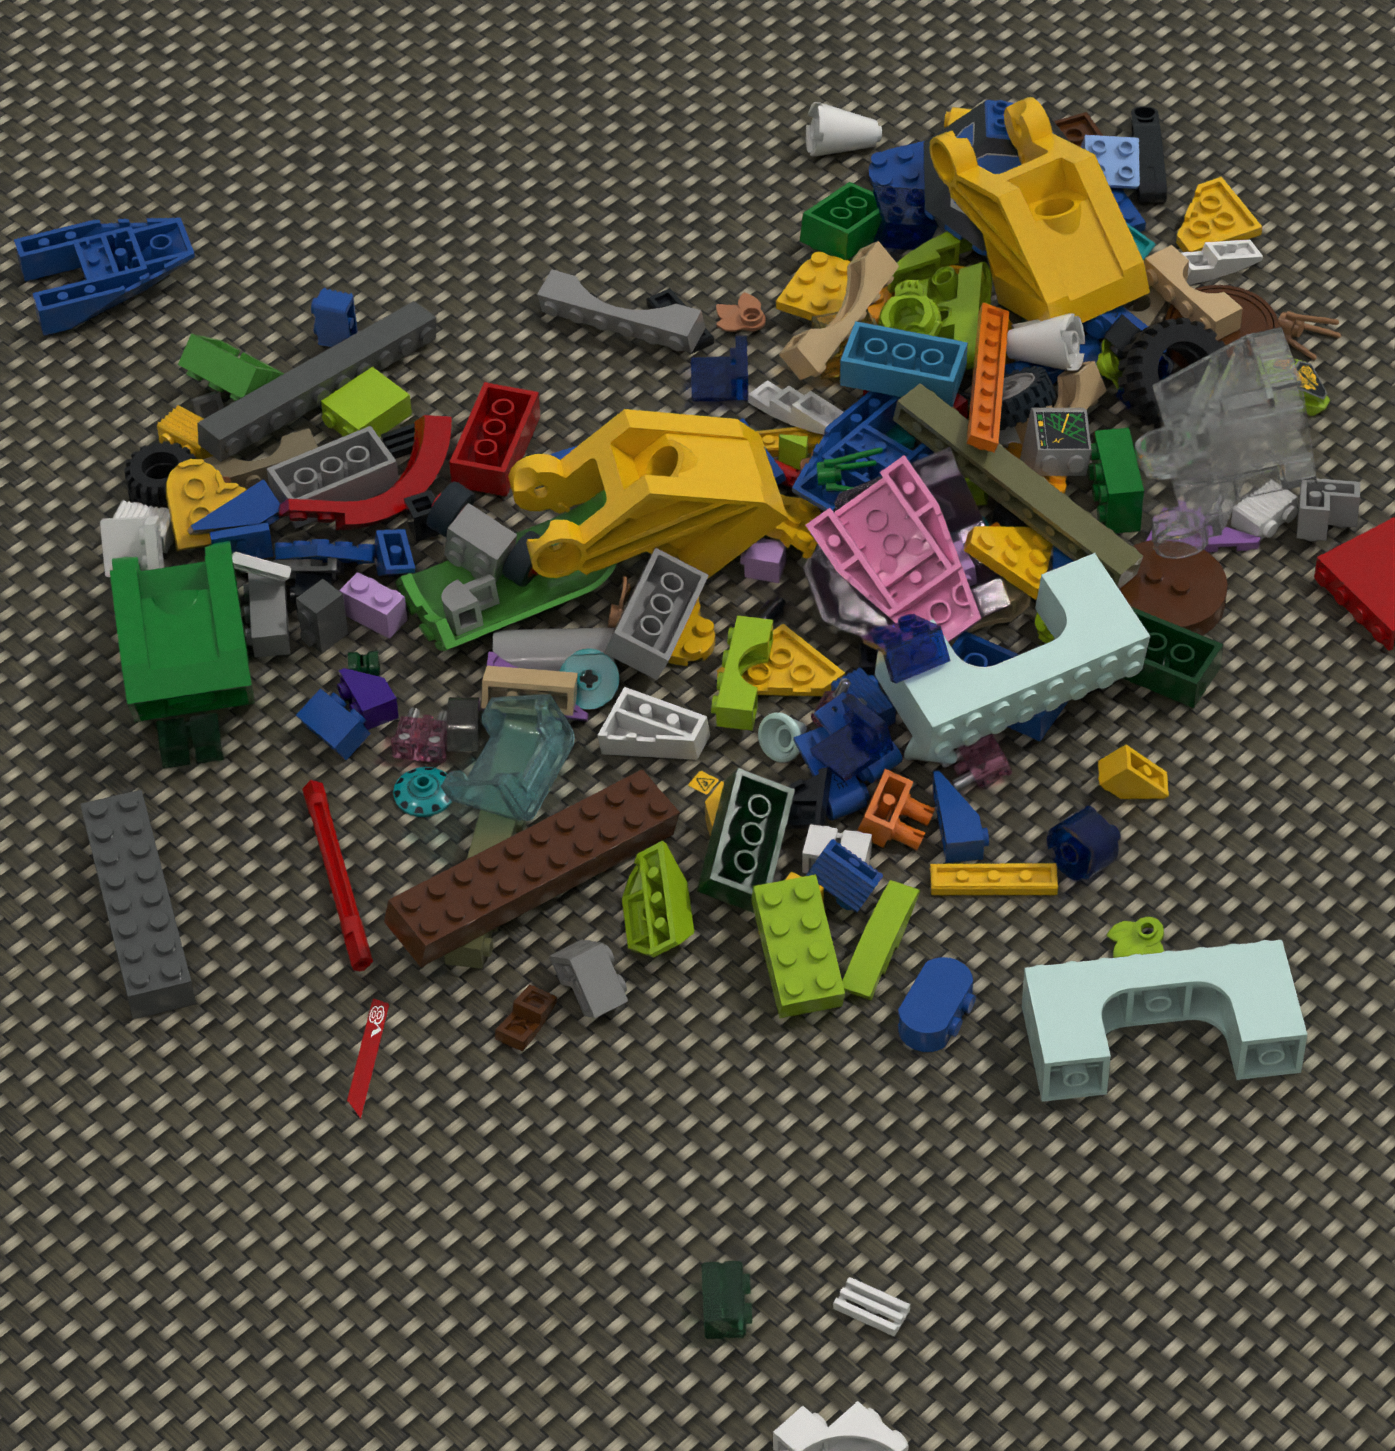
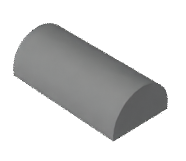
(549, 647)

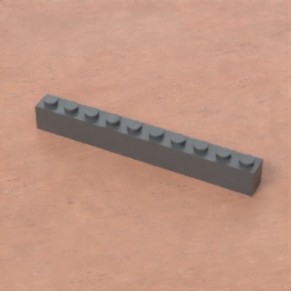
(314, 380)

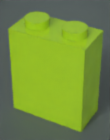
(366, 402)

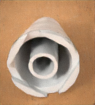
(839, 131)
(1049, 342)

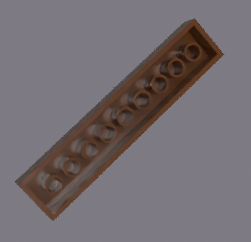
(530, 868)

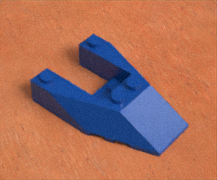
(114, 259)
(855, 431)

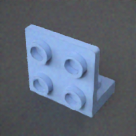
(1117, 159)

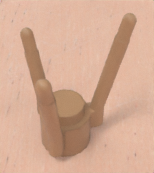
(1293, 326)

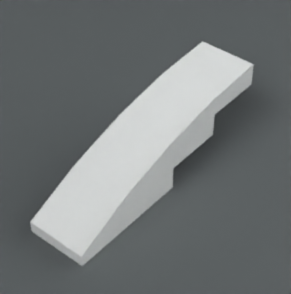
(1220, 259)
(792, 407)

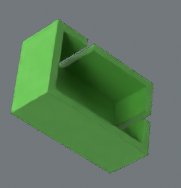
(220, 365)

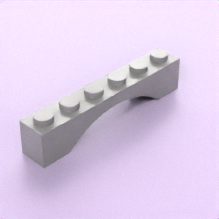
(668, 326)

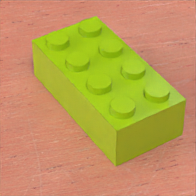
(797, 946)

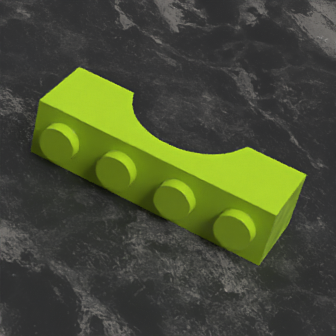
(738, 700)

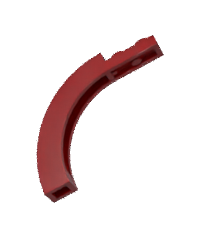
(426, 459)

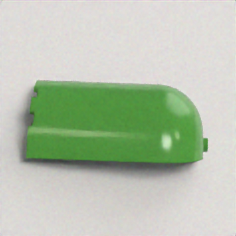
(516, 603)

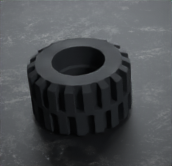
(149, 471)

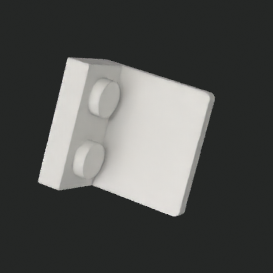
(132, 538)

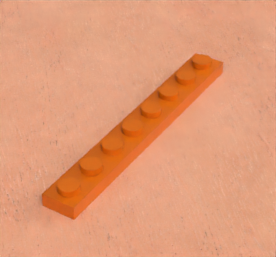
(988, 378)

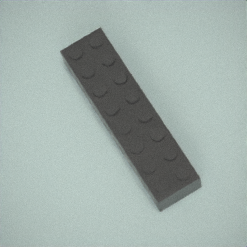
(137, 904)

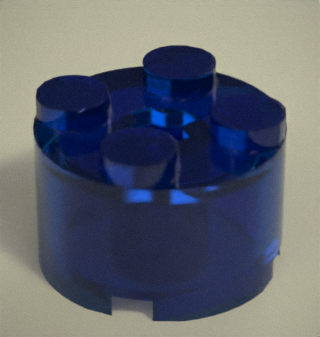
(1083, 844)

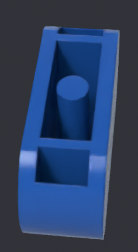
(936, 1004)

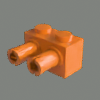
(889, 802)

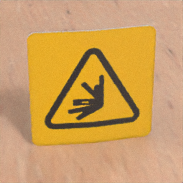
(703, 782)

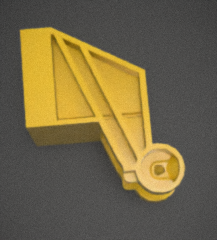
(1046, 224)
(669, 484)

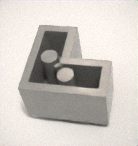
(1327, 504)
(591, 974)

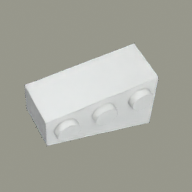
(652, 728)

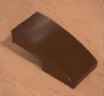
(527, 1018)

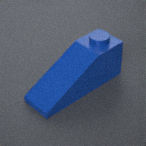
(249, 508)
(958, 823)

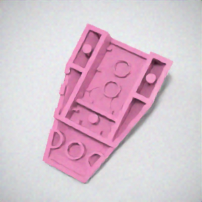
(899, 551)

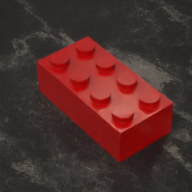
(495, 438)

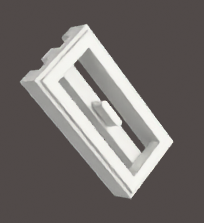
(261, 567)
(873, 1301)

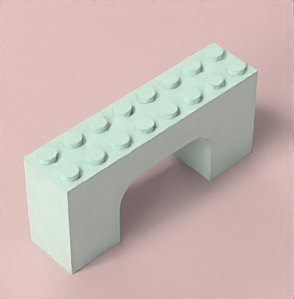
(1093, 646)
(1233, 986)

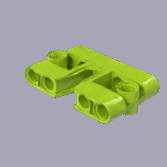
(959, 301)

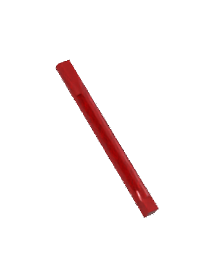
(351, 923)

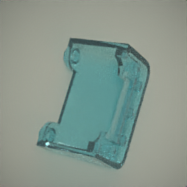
(519, 760)

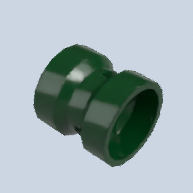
(369, 661)

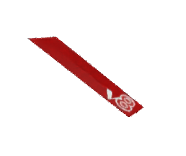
(367, 1055)

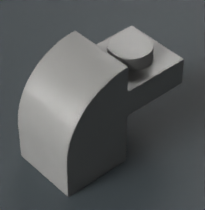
(466, 601)

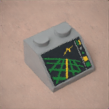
(1057, 442)

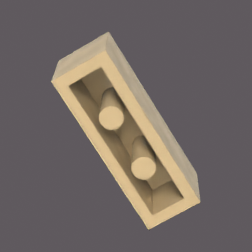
(520, 681)

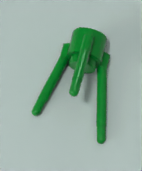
(830, 470)

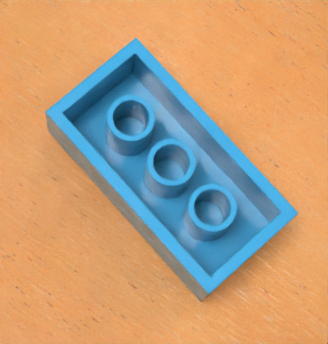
(899, 360)

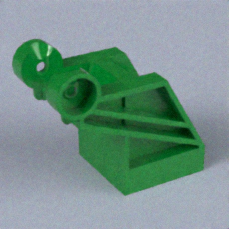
(181, 636)

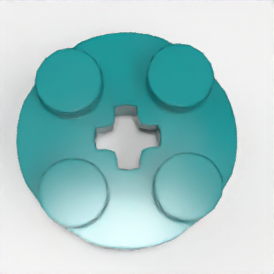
(601, 666)

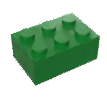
(842, 222)
(1116, 480)

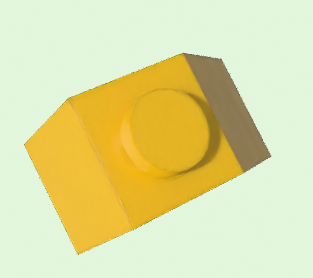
(1132, 775)

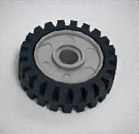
(1022, 392)

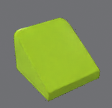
(793, 449)

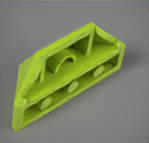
(656, 903)

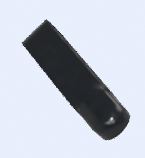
(1152, 172)

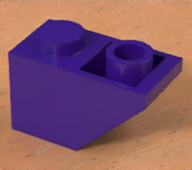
(368, 696)

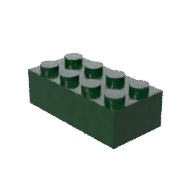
(1177, 661)
(745, 838)

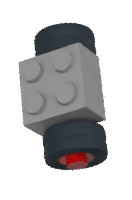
(479, 540)

